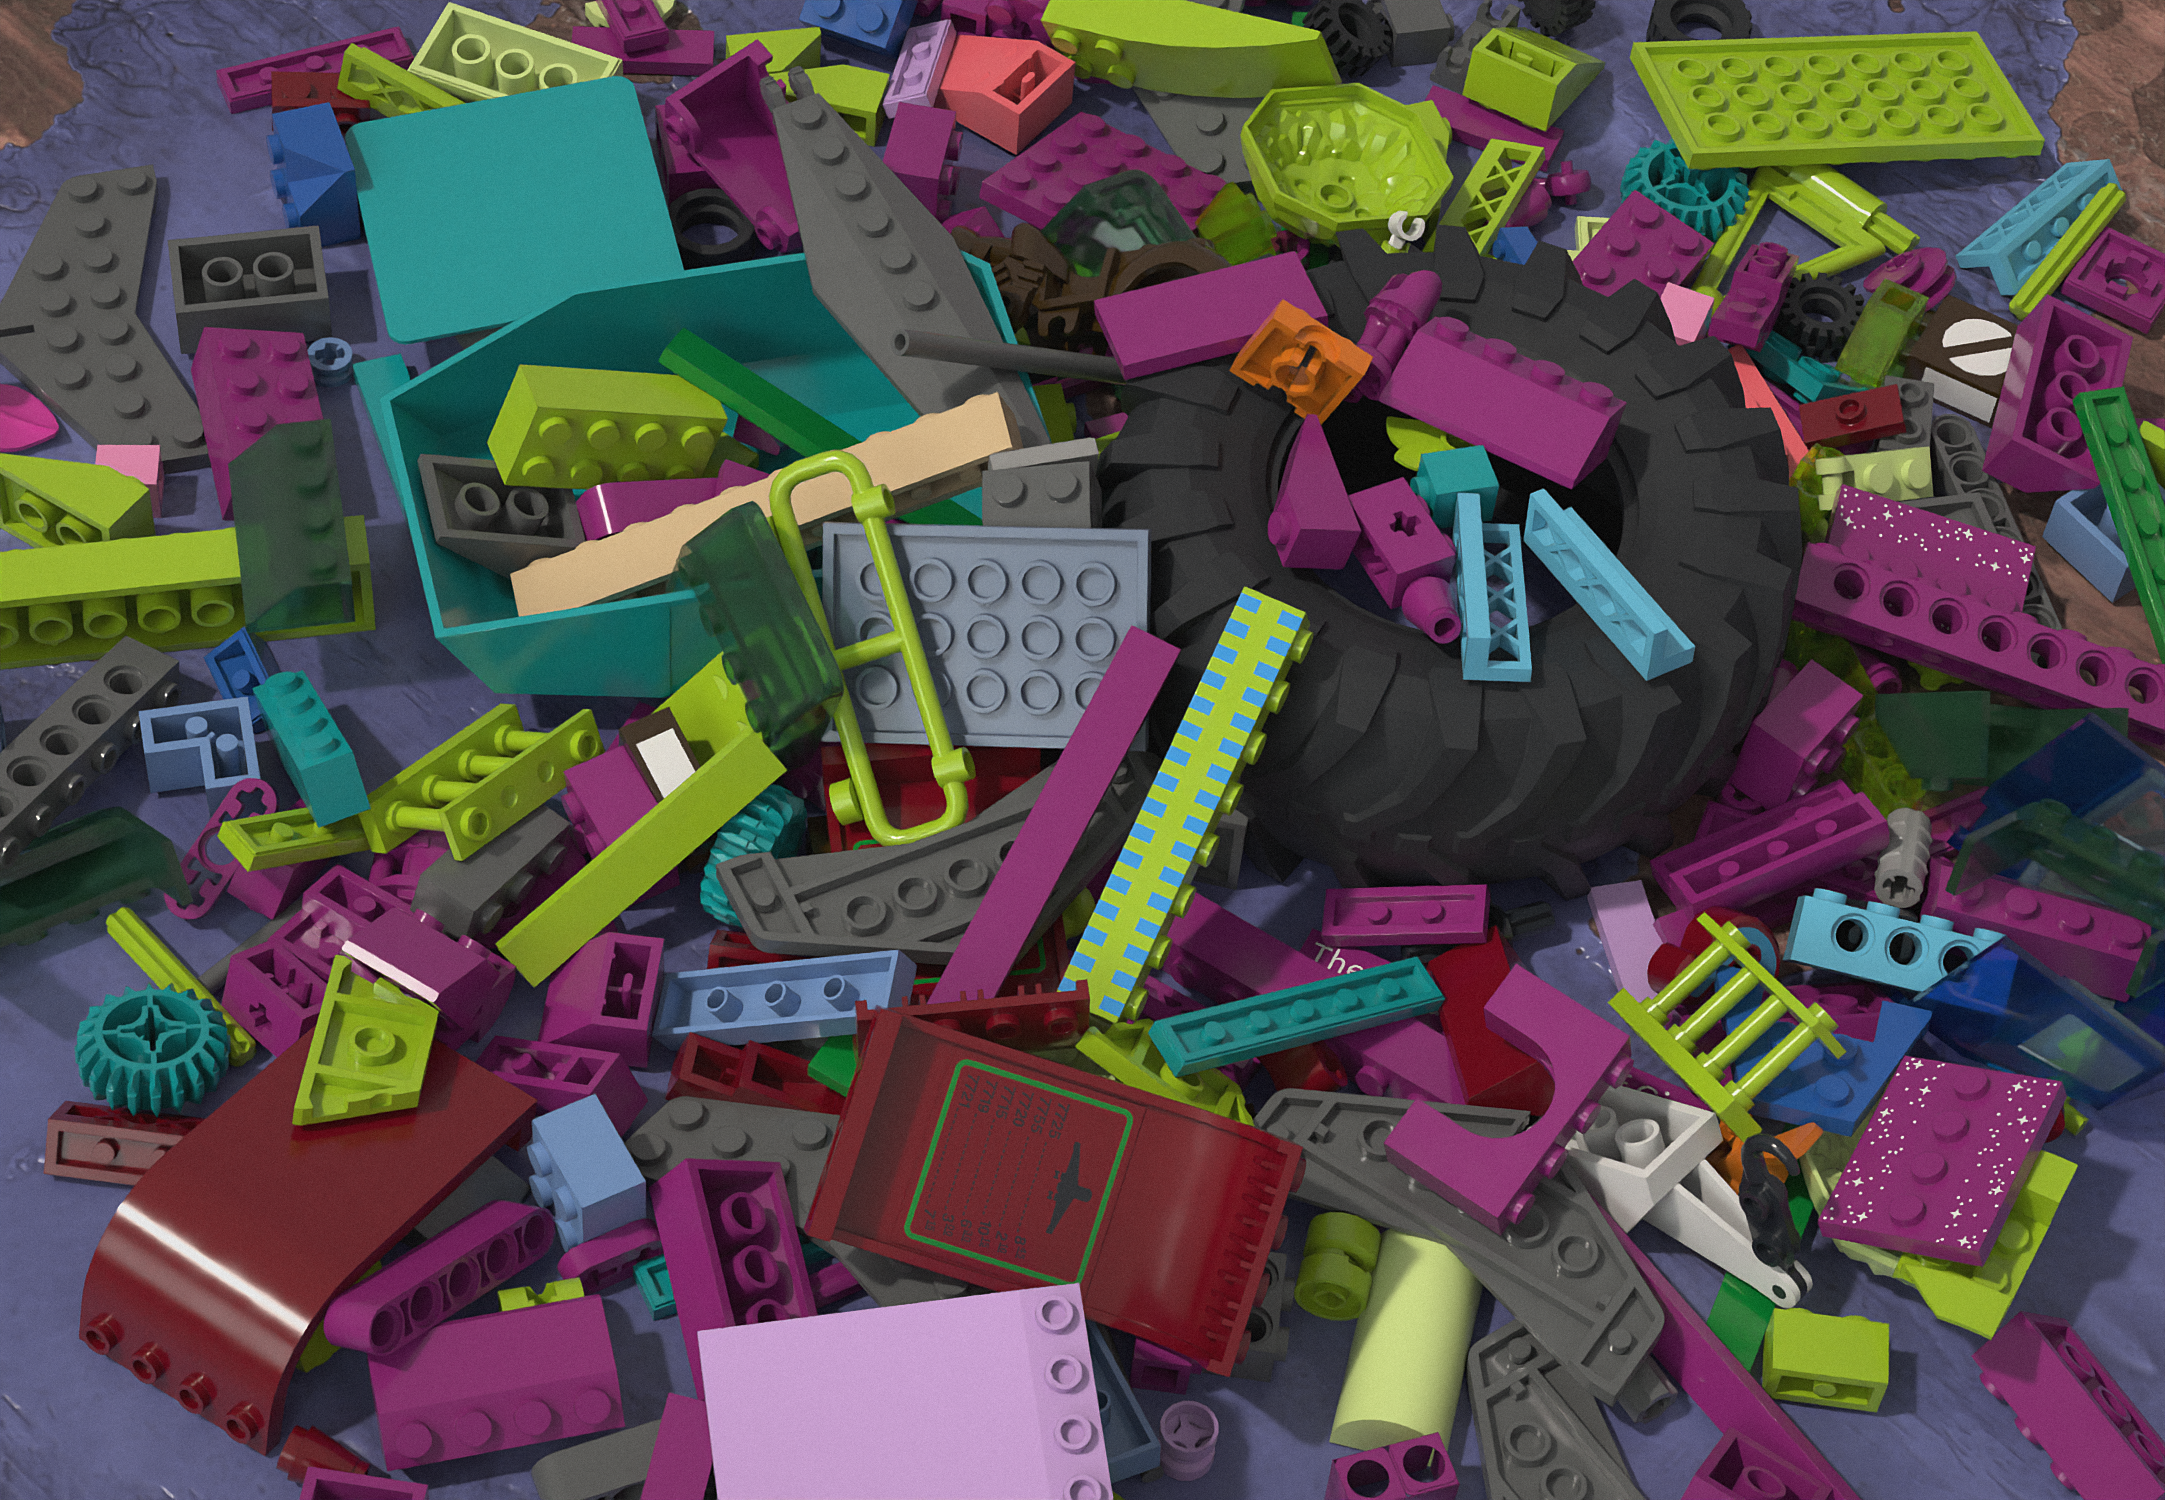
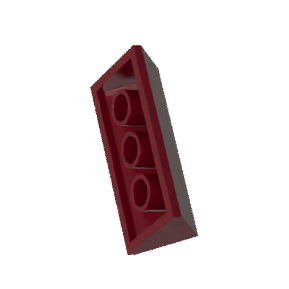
(1486, 1065)

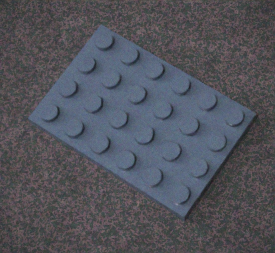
(1007, 621)

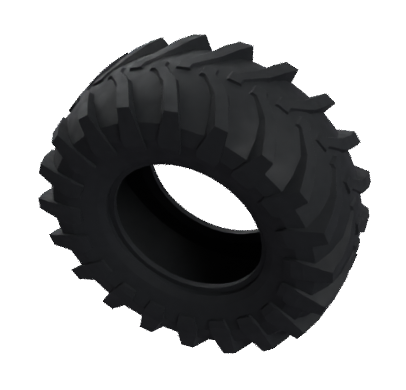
(1381, 742)

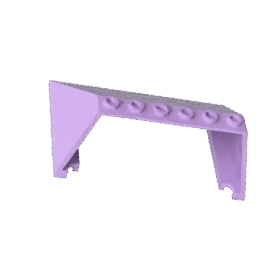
(909, 1403)

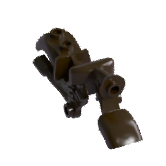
(1056, 303)

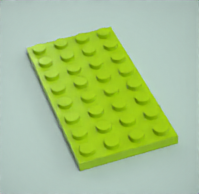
(1834, 100)

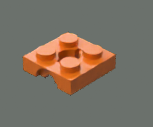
(1283, 344)

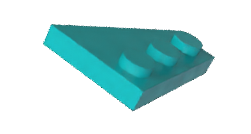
(1808, 376)

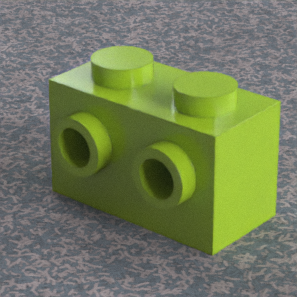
(1826, 1359)

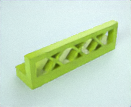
(387, 85)
(1484, 188)

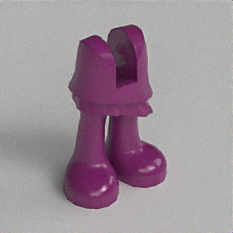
(1391, 324)

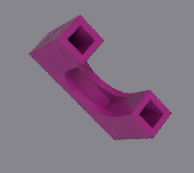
(1497, 1175)

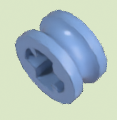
(331, 349)

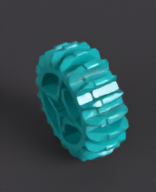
(1687, 191)
(766, 824)
(117, 1055)

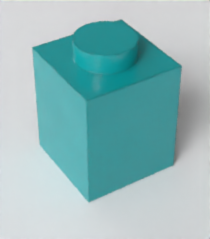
(1453, 472)

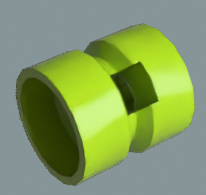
(1337, 1266)

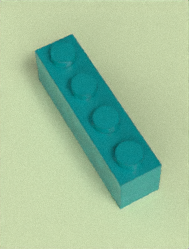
(311, 747)

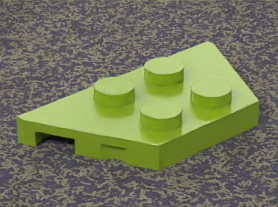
(364, 1050)
(1136, 1061)

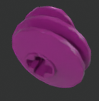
(1920, 270)

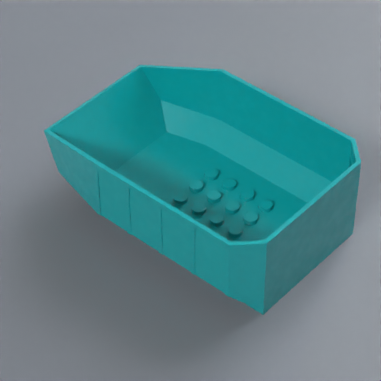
(749, 311)

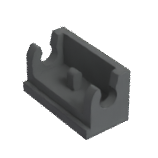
(1455, 60)

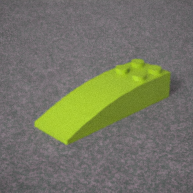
(1187, 47)

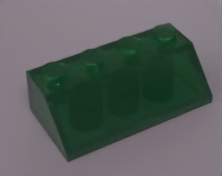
(291, 530)

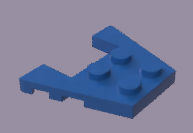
(1817, 1084)

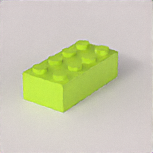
(602, 428)

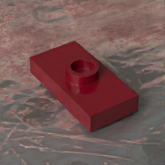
(1853, 417)

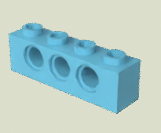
(1815, 945)

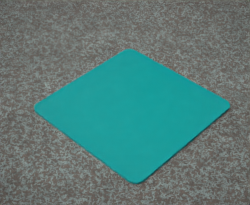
(508, 205)

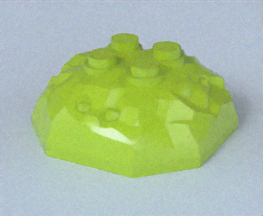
(1342, 161)

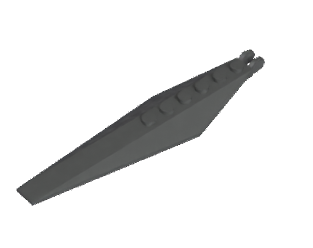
(884, 259)

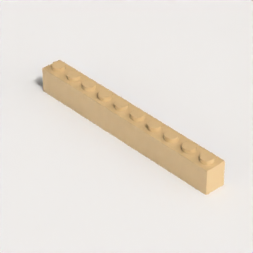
(918, 463)

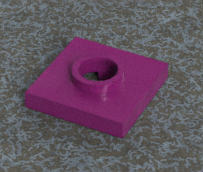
(2124, 258)

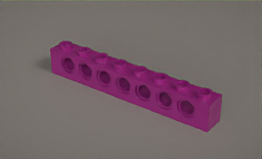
(1963, 651)

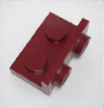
(306, 89)

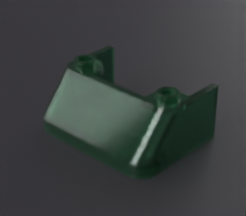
(1967, 739)

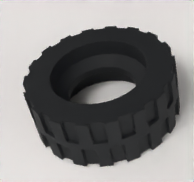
(1726, 16)

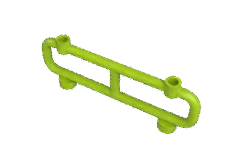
(859, 796)

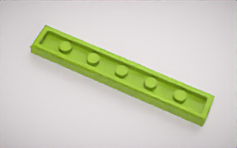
(641, 856)

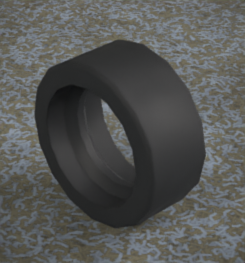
(711, 207)

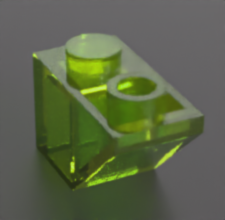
(1237, 226)
(1882, 333)

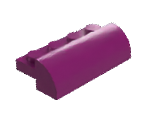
(1773, 851)
(347, 903)

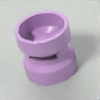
(1196, 1432)

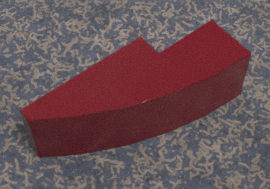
(748, 1076)

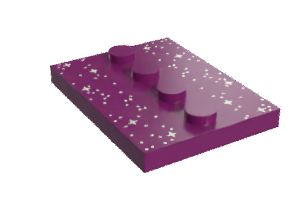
(1930, 547)
(1942, 1160)

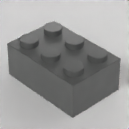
(250, 283)

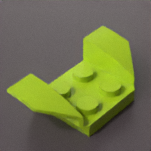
(1982, 1295)

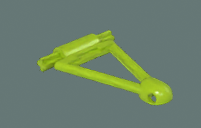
(1824, 202)

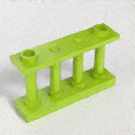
(479, 781)
(1706, 1071)

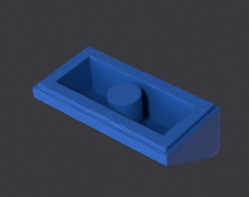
(241, 665)

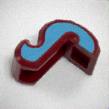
(1672, 960)

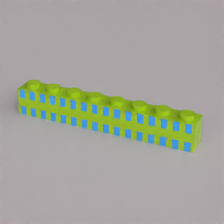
(1186, 805)

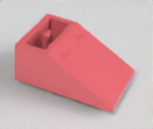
(1005, 88)

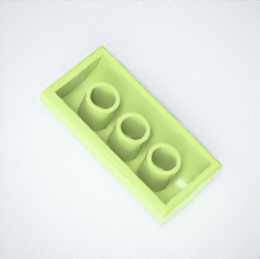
(493, 58)
(1408, 1346)

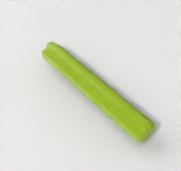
(2068, 250)
(166, 968)

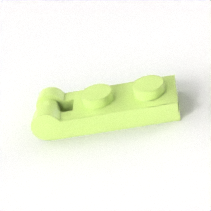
(1889, 474)

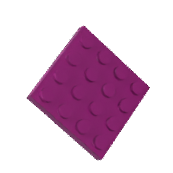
(1086, 151)

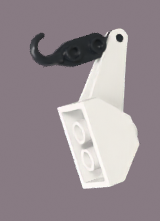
(1651, 1165)

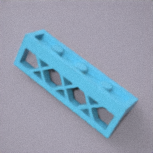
(2036, 224)
(1605, 588)
(1479, 600)

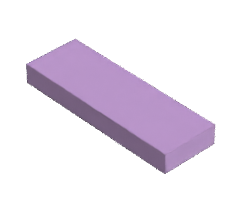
(920, 66)
(1626, 934)

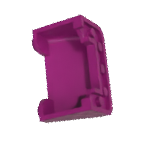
(736, 143)

